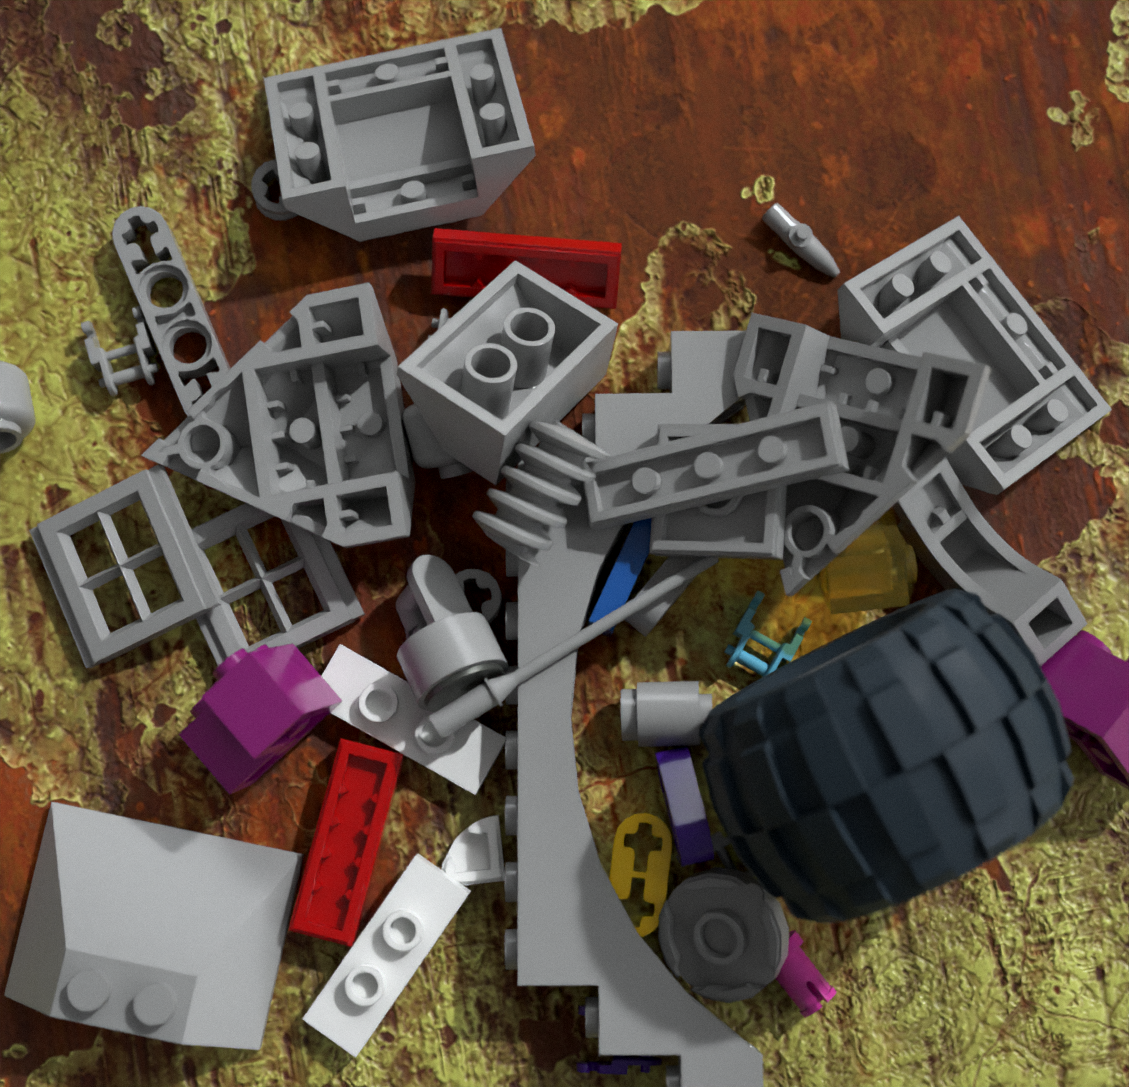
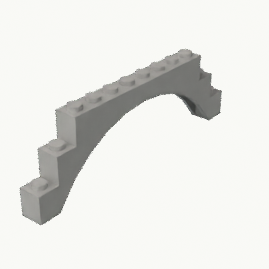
(567, 908)

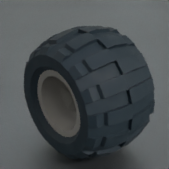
(888, 759)

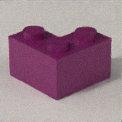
(1094, 702)
(257, 713)

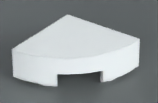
(477, 854)

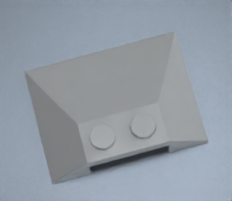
(400, 136)
(959, 304)
(154, 929)

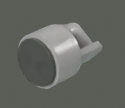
(446, 642)

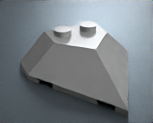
(894, 417)
(309, 425)

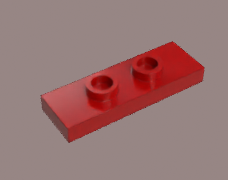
(472, 259)
(346, 842)

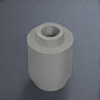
(664, 713)

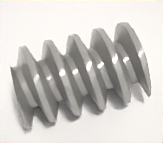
(538, 489)

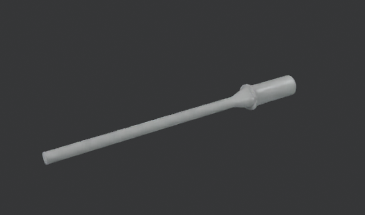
(497, 689)

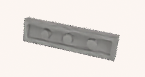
(716, 466)

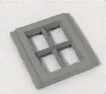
(174, 543)
(314, 555)

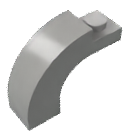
(973, 558)

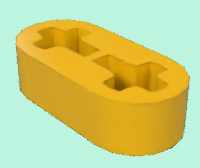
(656, 872)

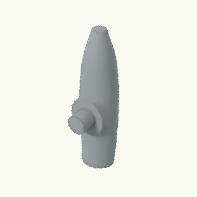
(800, 240)

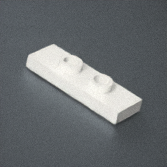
(389, 712)
(386, 955)

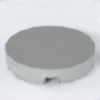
(723, 934)

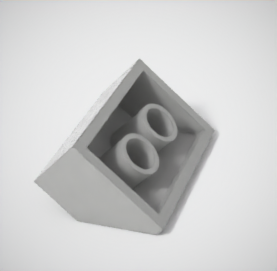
(507, 361)

